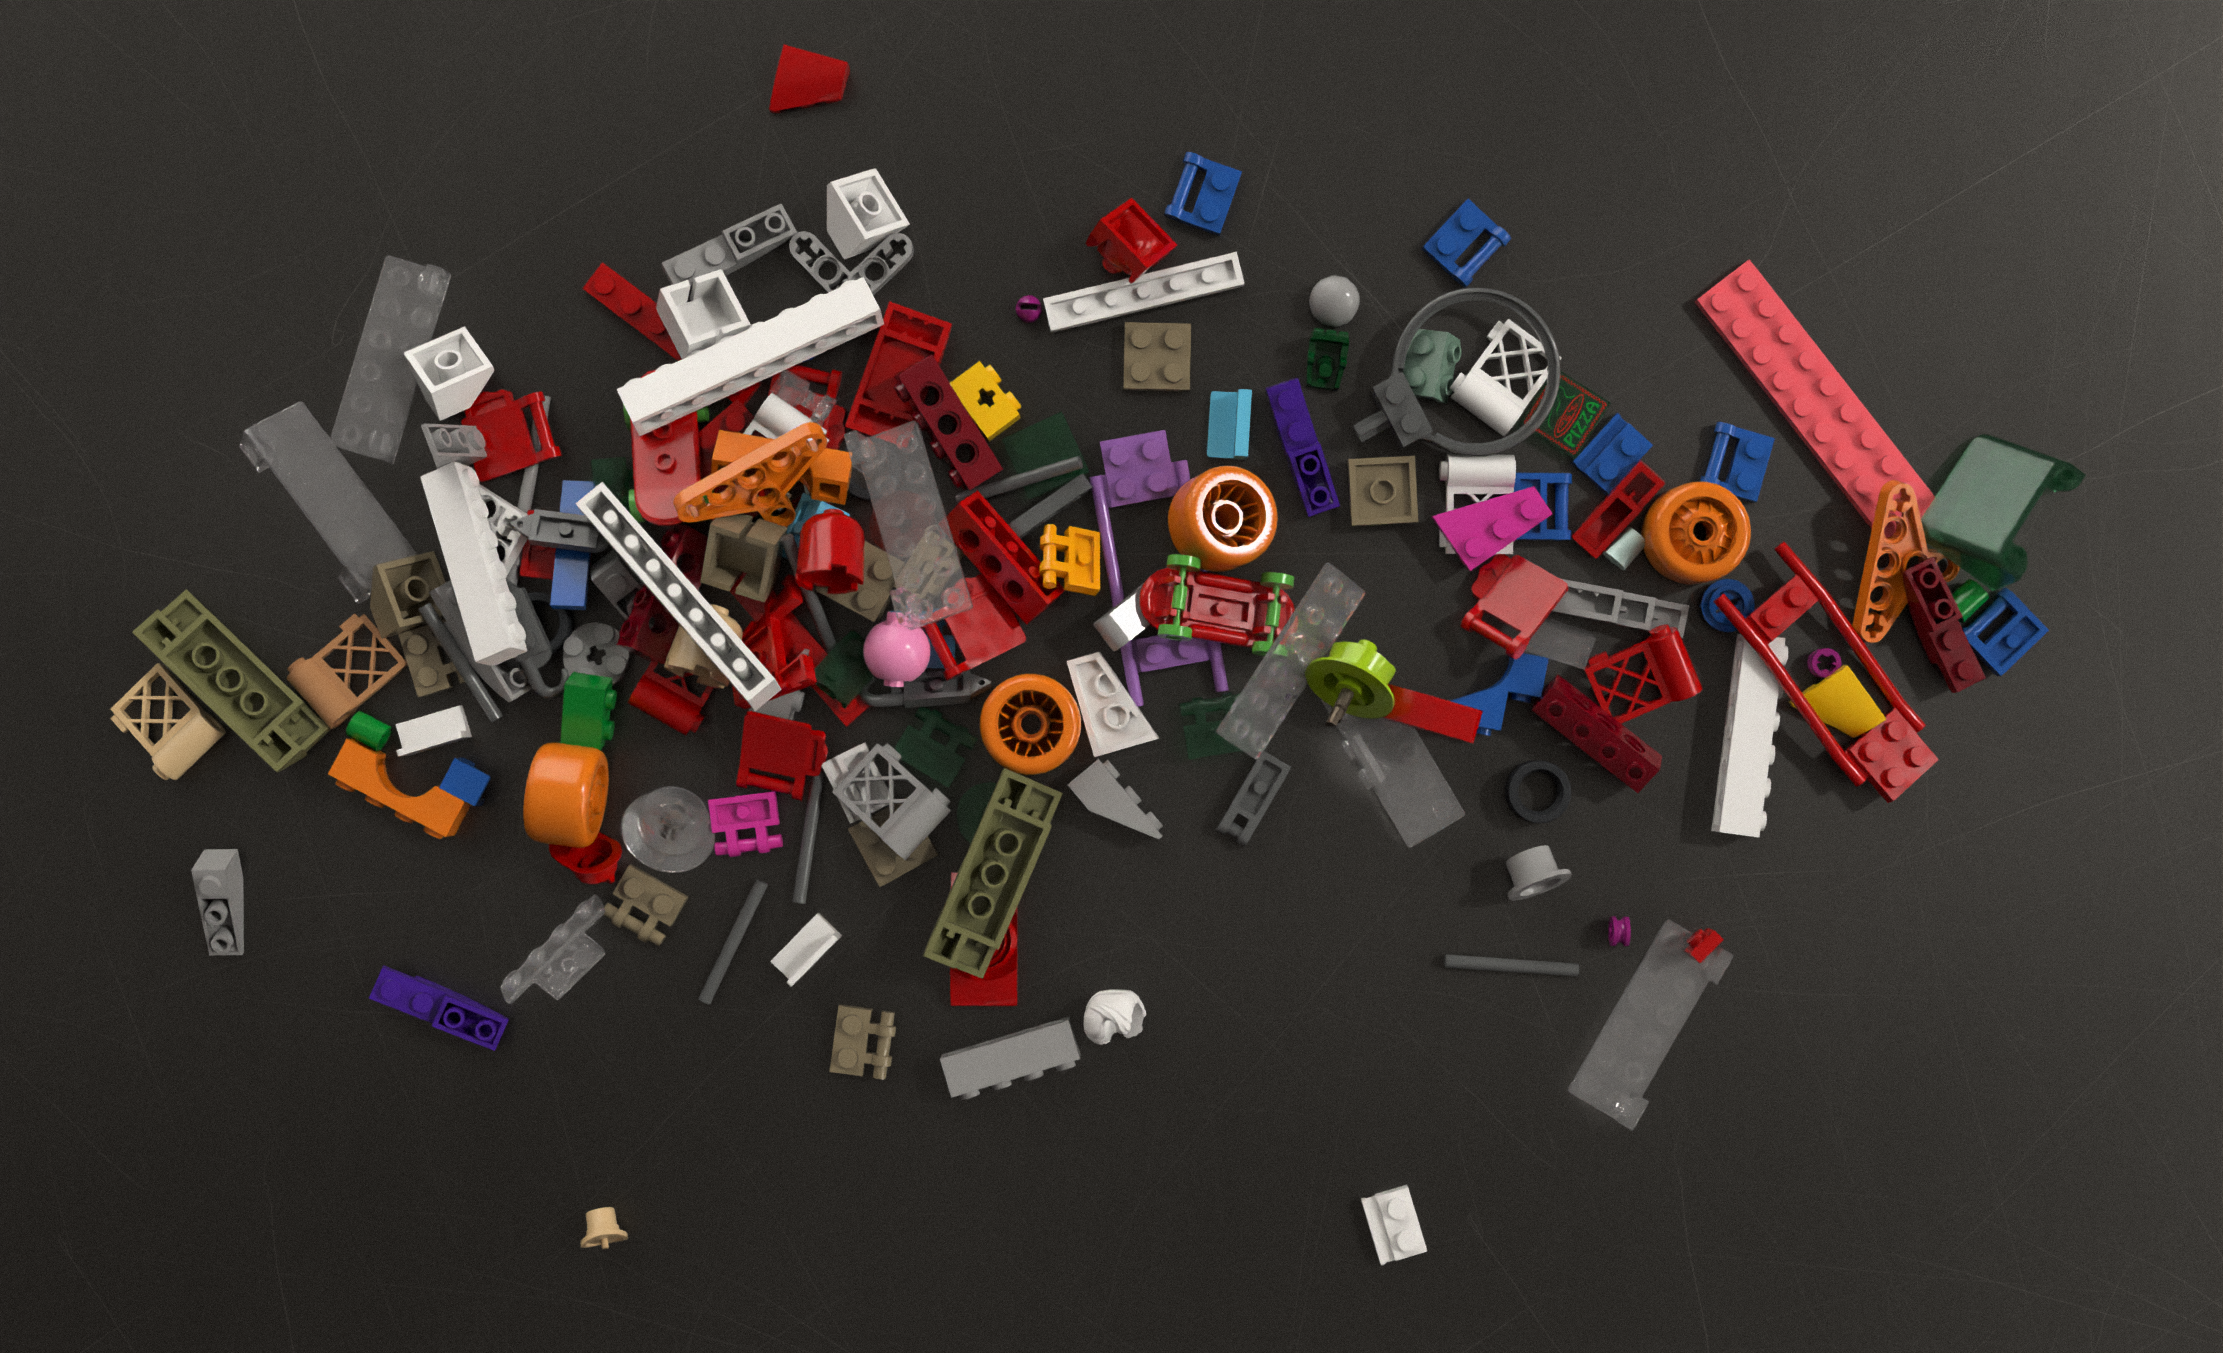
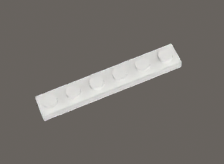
(1147, 292)

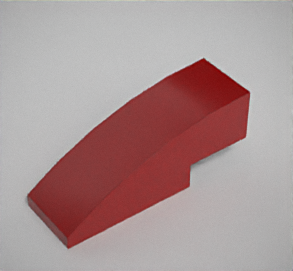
(1618, 509)
(1434, 714)

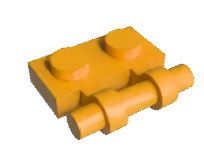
(1080, 562)

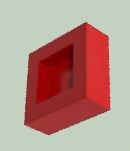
(1702, 944)

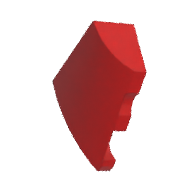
(807, 79)

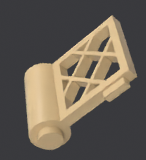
(180, 744)

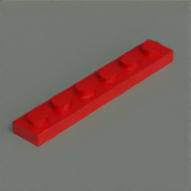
(641, 314)
(797, 639)

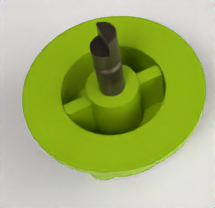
(1352, 681)

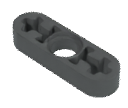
(1051, 506)

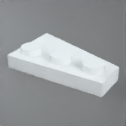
(1106, 707)

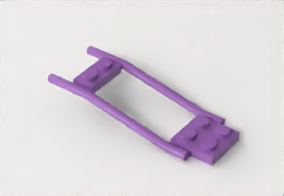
(1135, 472)

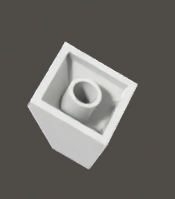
(861, 213)
(450, 371)

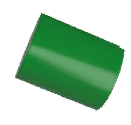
(1969, 598)
(368, 731)

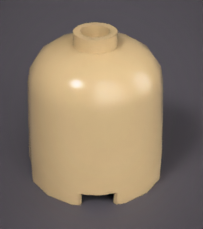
(688, 657)

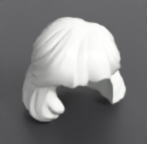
(1111, 1013)

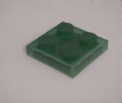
(1044, 445)

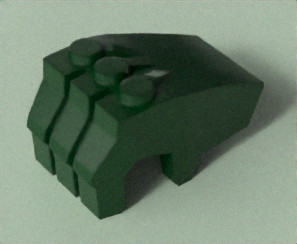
(1326, 358)

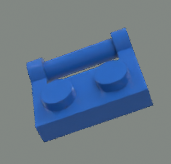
(1213, 198)
(1458, 235)
(1747, 463)
(1540, 482)
(2009, 640)

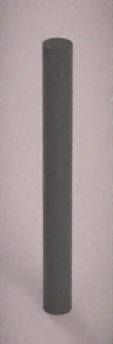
(1024, 479)
(810, 597)
(460, 662)
(808, 838)
(733, 941)
(1511, 965)

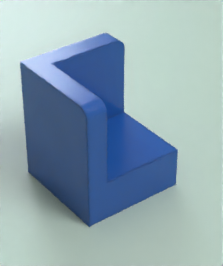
(465, 781)

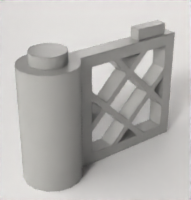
(912, 820)

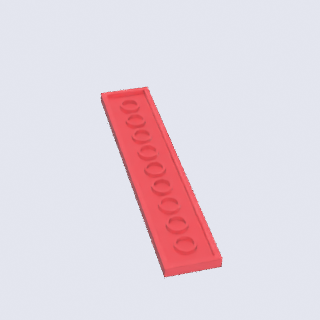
(1809, 391)

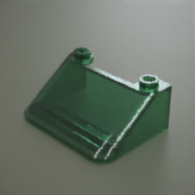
(1988, 504)

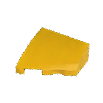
(1844, 703)

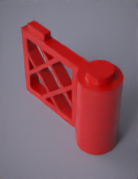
(1668, 664)
(668, 701)

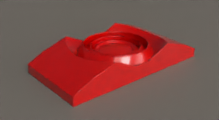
(899, 344)
(1000, 980)

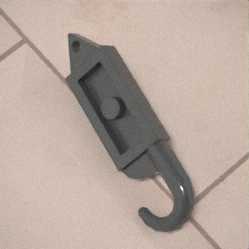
(560, 531)
(537, 645)
(929, 690)

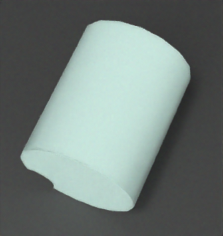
(1625, 548)

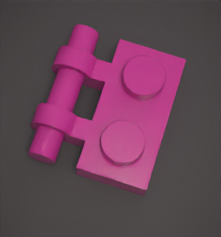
(743, 813)

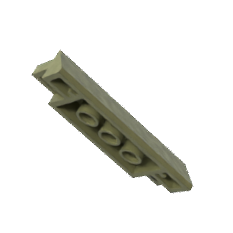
(232, 681)
(993, 874)

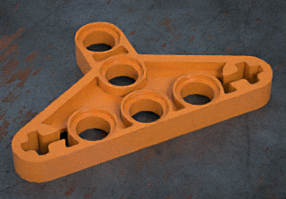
(742, 491)
(1901, 546)

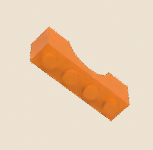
(825, 479)
(365, 771)

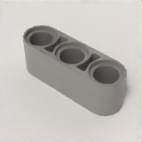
(1122, 621)

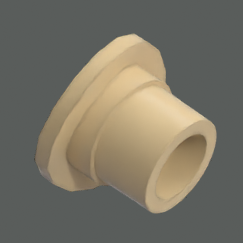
(602, 1228)

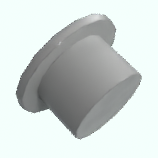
(1534, 873)

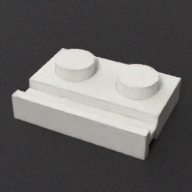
(839, 768)
(1394, 1224)

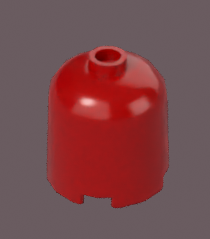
(831, 553)

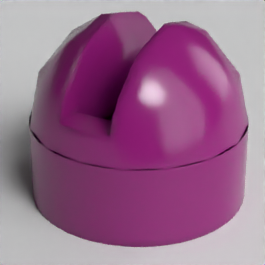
(1028, 316)

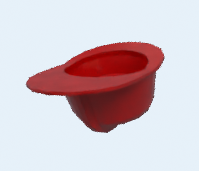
(591, 863)

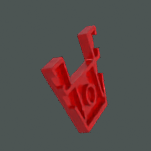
(767, 644)

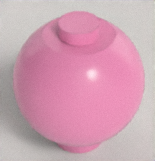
(896, 652)

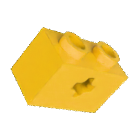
(991, 419)

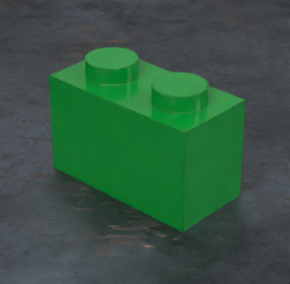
(587, 710)

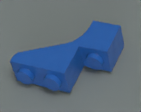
(1521, 678)

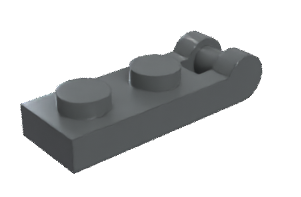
(1254, 797)

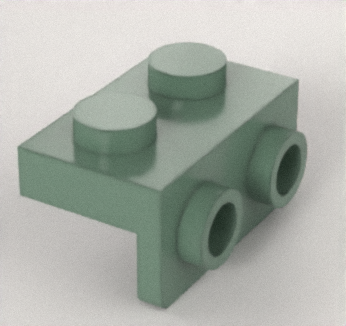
(1431, 364)

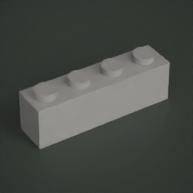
(1010, 1057)

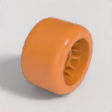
(1243, 510)
(1670, 536)
(1003, 729)
(566, 795)

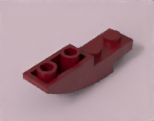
(1938, 625)

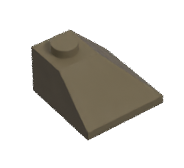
(402, 589)

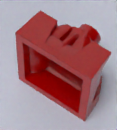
(1130, 241)

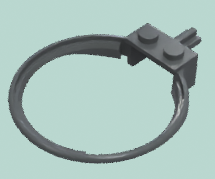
(1402, 412)

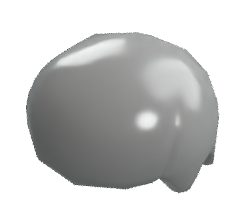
(1334, 301)

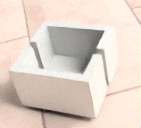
(706, 318)

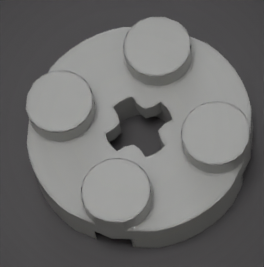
(603, 637)

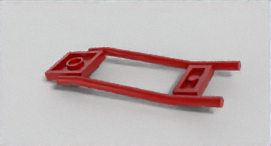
(1886, 755)

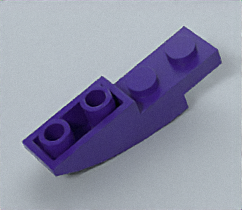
(1302, 447)
(439, 1006)

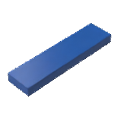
(571, 566)

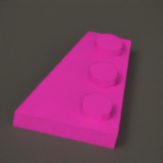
(1491, 525)

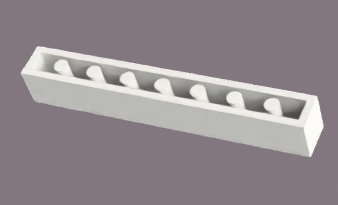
(750, 356)
(679, 596)

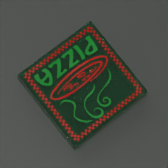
(1571, 417)

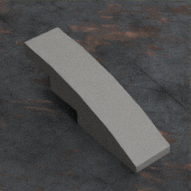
(1620, 608)

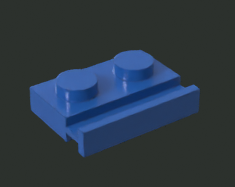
(1611, 454)

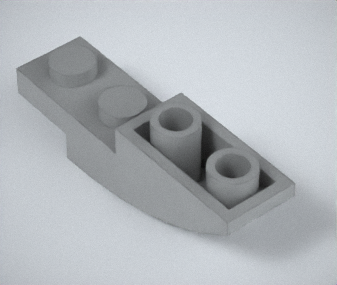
(733, 248)
(504, 678)

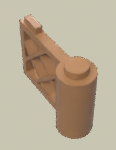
(326, 690)

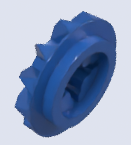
(1732, 589)

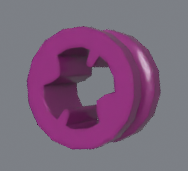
(1826, 652)
(1619, 931)

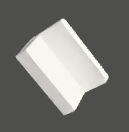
(433, 731)
(806, 948)

